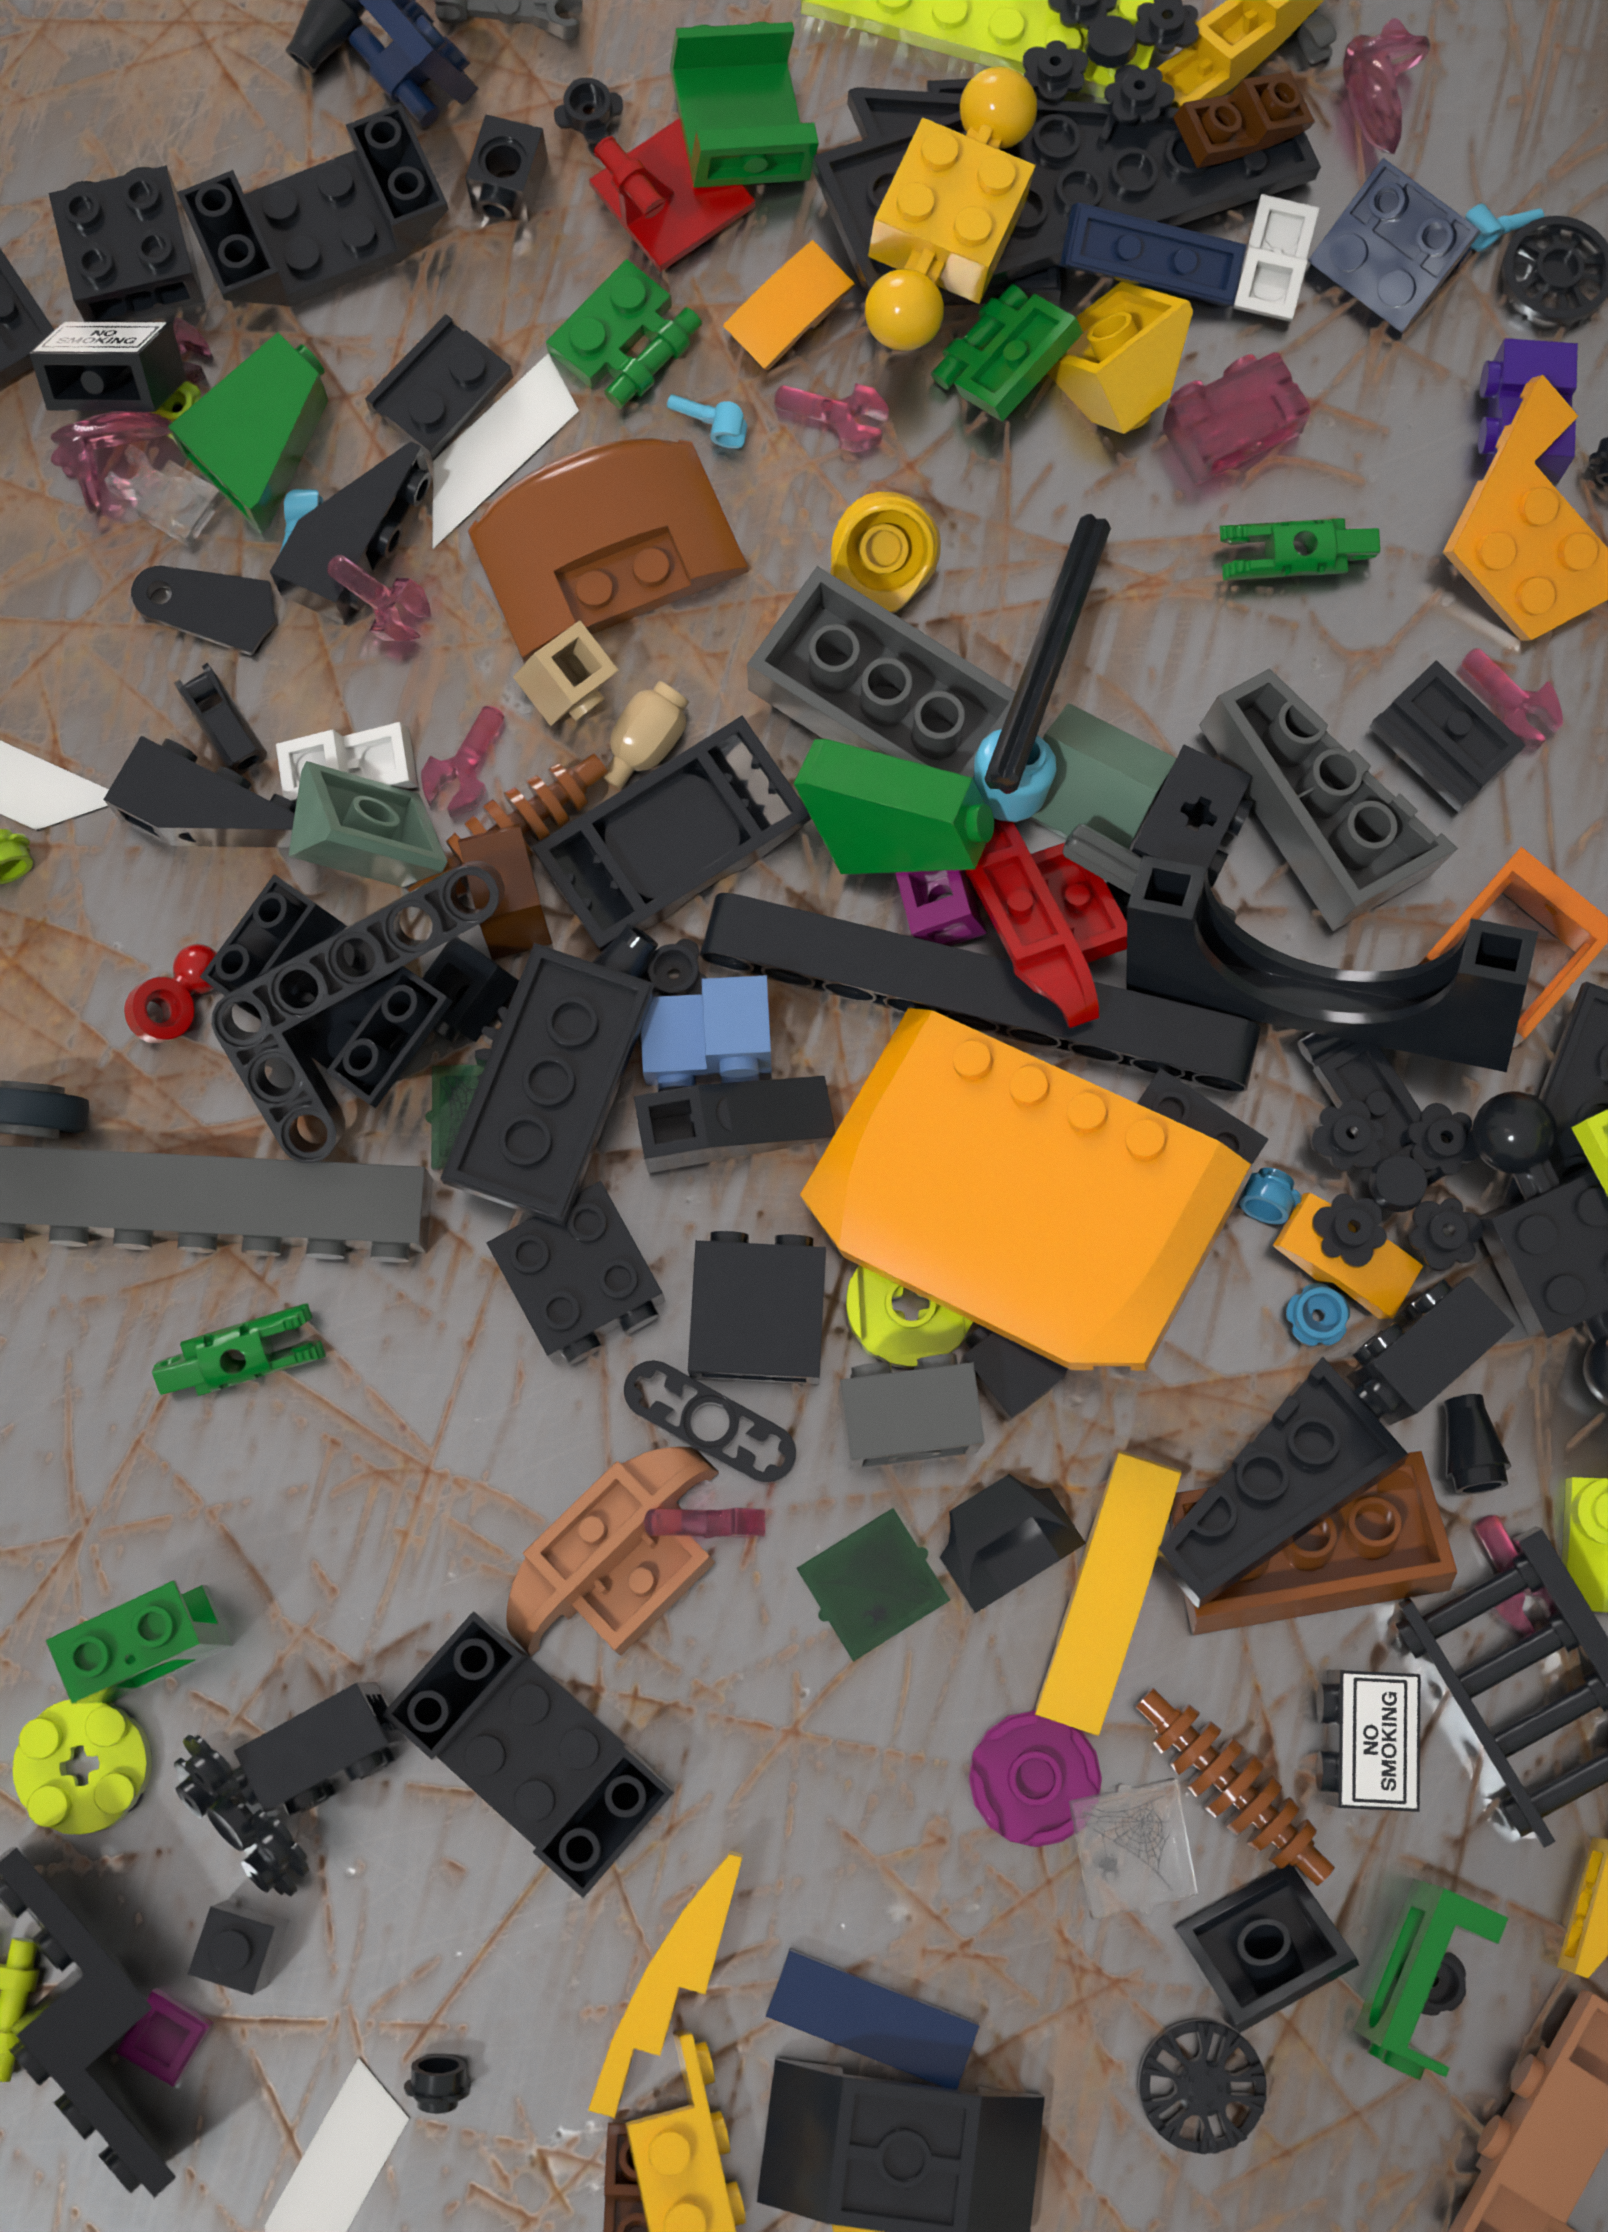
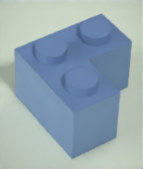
(709, 1035)

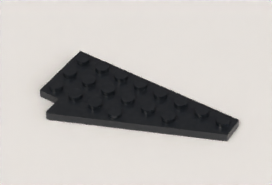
(1077, 158)

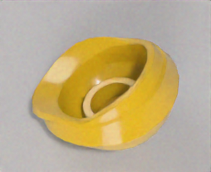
(885, 548)

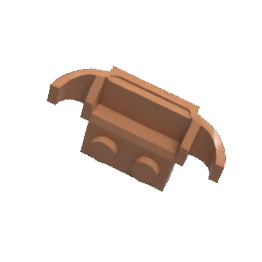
(604, 1560)

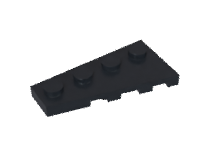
(1291, 1478)

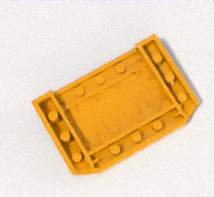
(1023, 1195)

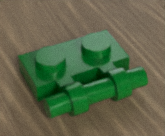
(611, 323)
(1007, 351)

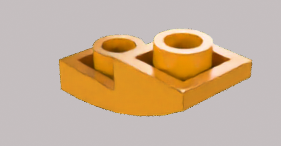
(789, 304)
(1376, 1286)

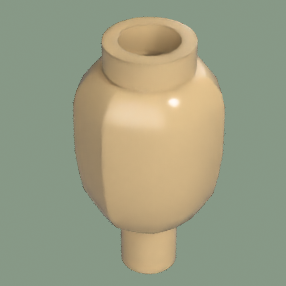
(645, 732)

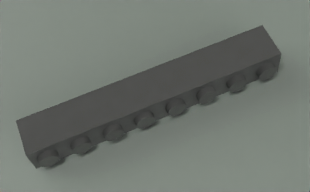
(214, 1202)

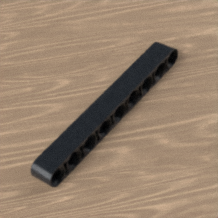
(975, 991)

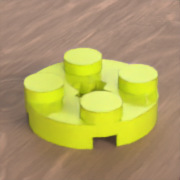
(887, 1333)
(111, 1791)

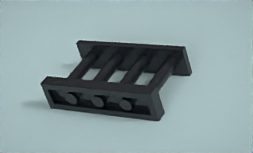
(1570, 1628)

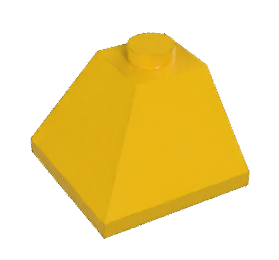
(1125, 356)

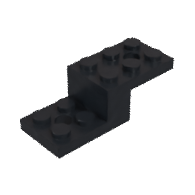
(78, 2024)

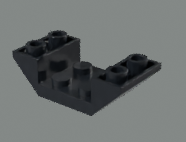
(321, 222)
(359, 1039)
(530, 1752)
(899, 2152)

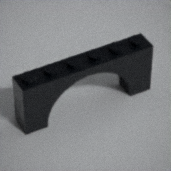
(1447, 1009)

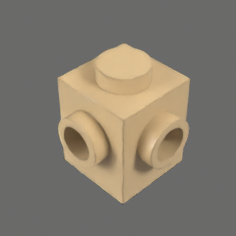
(566, 675)

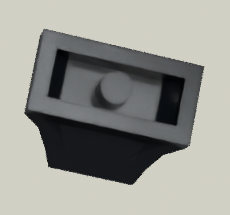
(1005, 1540)

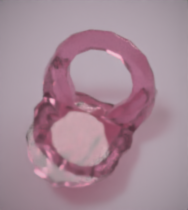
(1373, 84)
(103, 430)

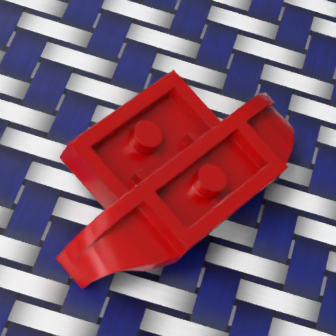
(1049, 918)

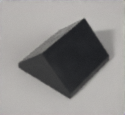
(1265, 1948)

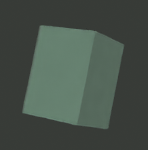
(1100, 778)
(363, 828)

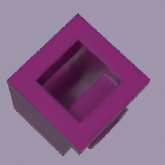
(944, 920)

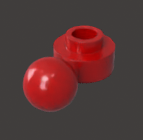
(171, 995)

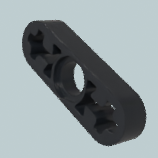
(660, 1413)

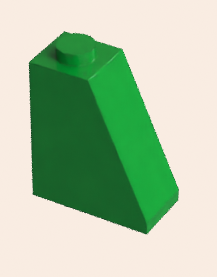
(255, 427)
(892, 811)

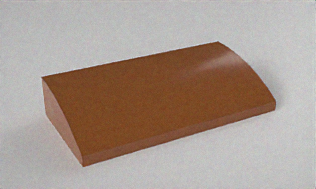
(1366, 1553)

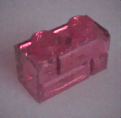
(1235, 415)

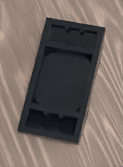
(672, 834)

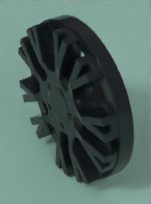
(1556, 271)
(1202, 2086)

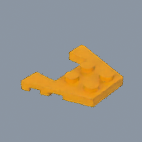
(1521, 536)

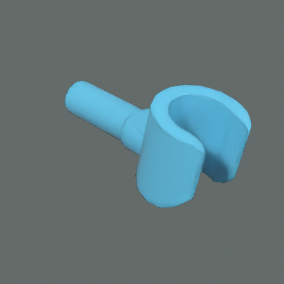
(1493, 228)
(726, 419)
(296, 505)

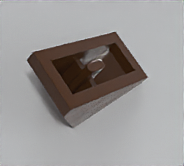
(520, 916)

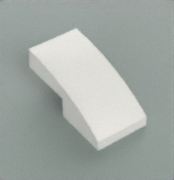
(1276, 258)
(374, 754)

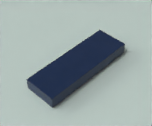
(1152, 255)
(872, 2020)

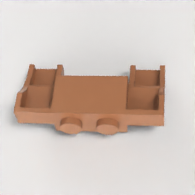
(1550, 2134)

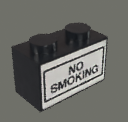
(108, 366)
(1370, 1740)

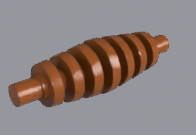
(548, 801)
(1235, 1786)

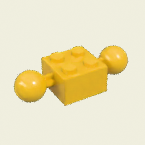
(950, 209)

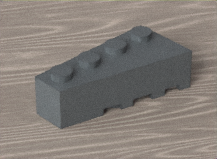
(1320, 802)

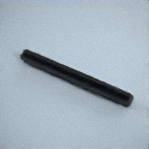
(1047, 655)

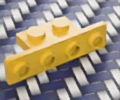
(680, 2156)

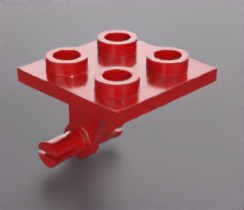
(656, 199)

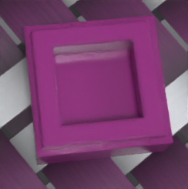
(165, 2038)

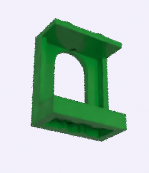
(132, 1641)
(1419, 1946)

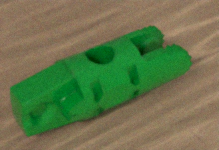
(1326, 542)
(210, 1366)

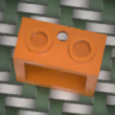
(1553, 906)

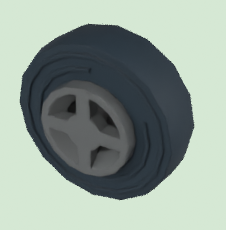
(40, 1110)

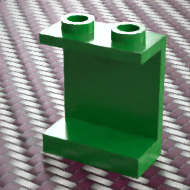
(740, 105)

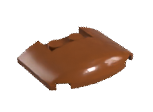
(604, 539)

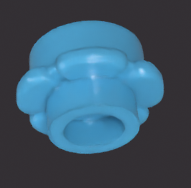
(1269, 1196)
(1335, 1311)

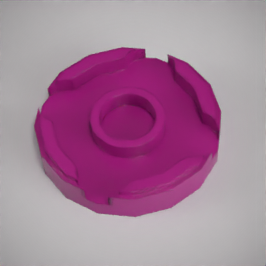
(1028, 1774)

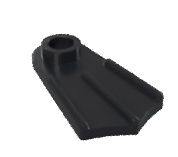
(208, 605)

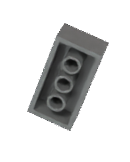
(875, 680)

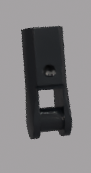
(223, 723)

